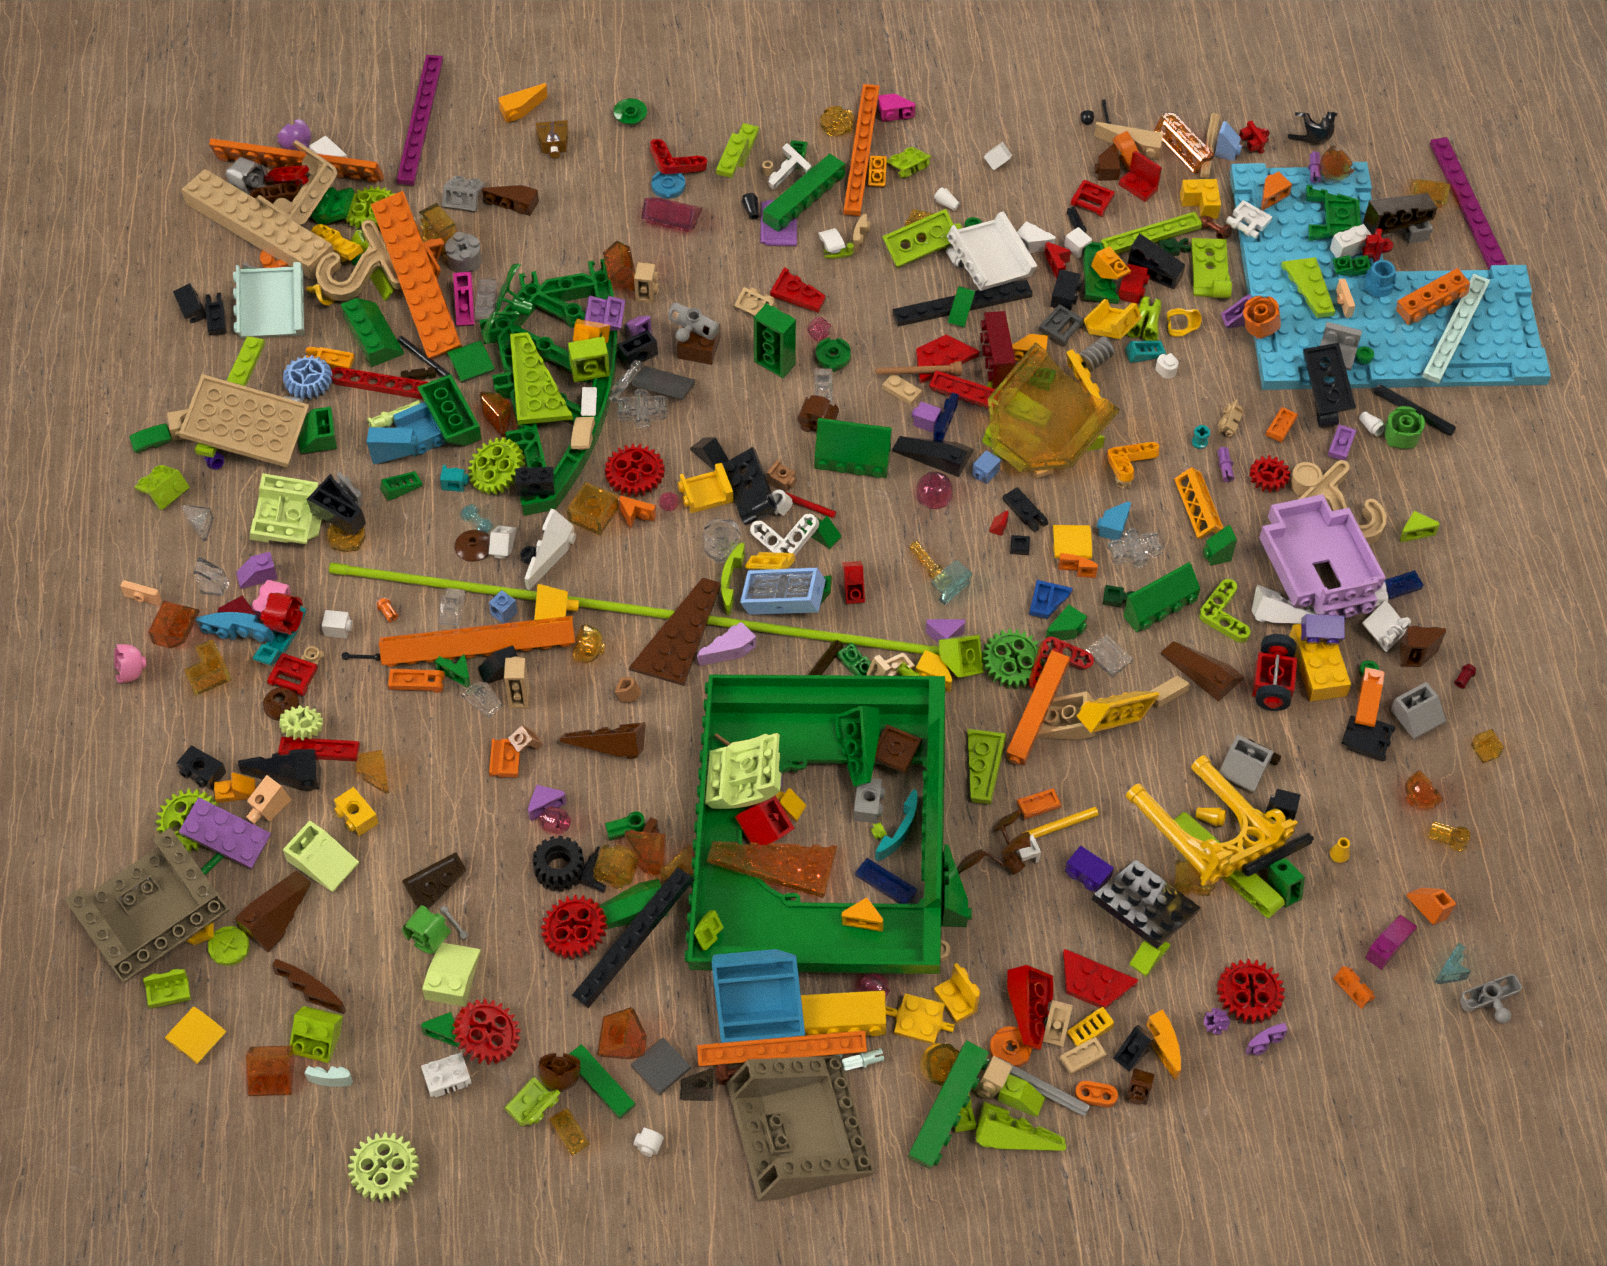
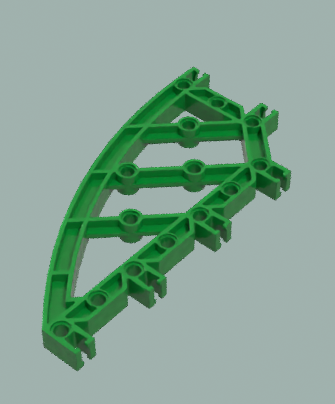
(551, 298)

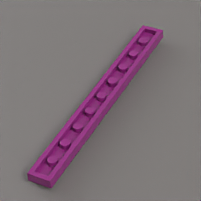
(420, 120)
(1467, 202)

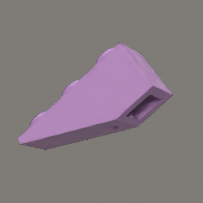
(731, 645)

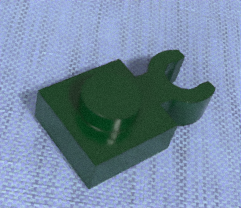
(1174, 247)
(1115, 596)

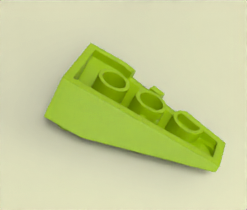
(1002, 1131)

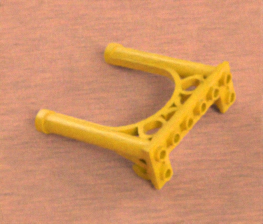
(1213, 858)

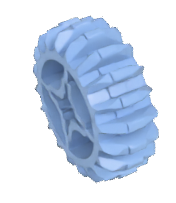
(312, 377)

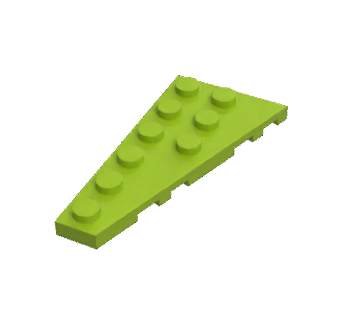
(535, 389)

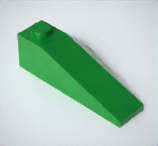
(859, 735)
(955, 901)

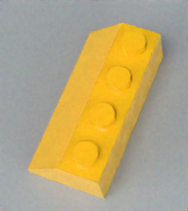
(1116, 710)
(845, 1013)

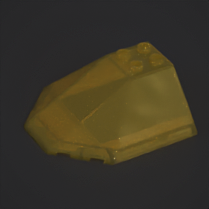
(1044, 415)

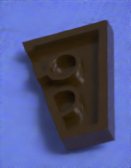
(432, 882)

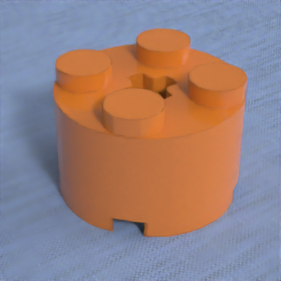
(1261, 316)

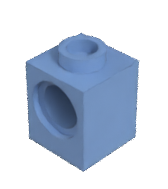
(986, 467)
(503, 607)

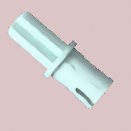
(862, 1060)

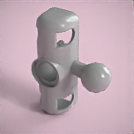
(692, 321)
(1481, 999)

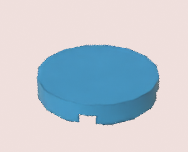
(668, 185)

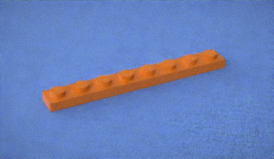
(784, 1047)

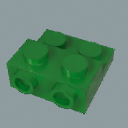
(333, 205)

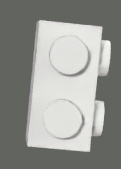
(1350, 241)

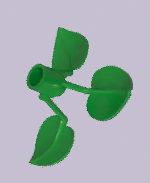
(519, 306)

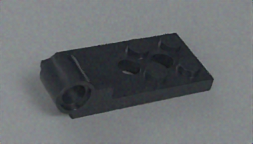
(1333, 396)
(757, 500)

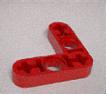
(671, 165)
(1058, 646)

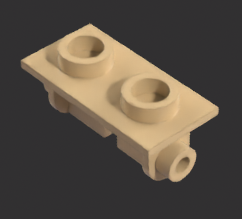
(1231, 413)

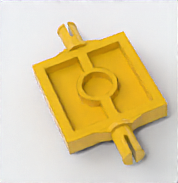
(919, 1019)

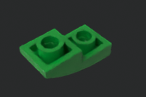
(1351, 267)
(961, 306)
(151, 436)
(854, 660)

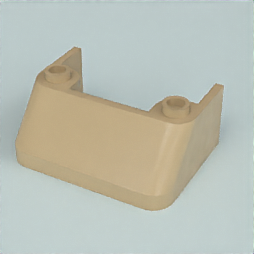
(304, 203)

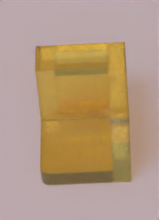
(1487, 746)

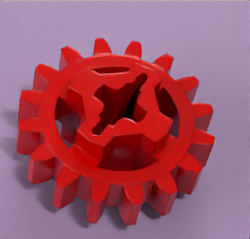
(1269, 474)

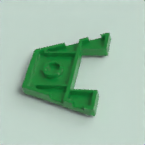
(1340, 213)

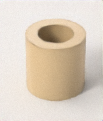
(767, 168)

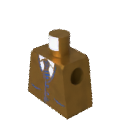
(553, 137)

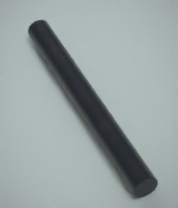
(422, 356)

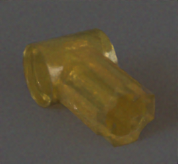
(1449, 835)

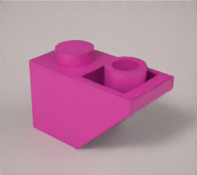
(895, 107)

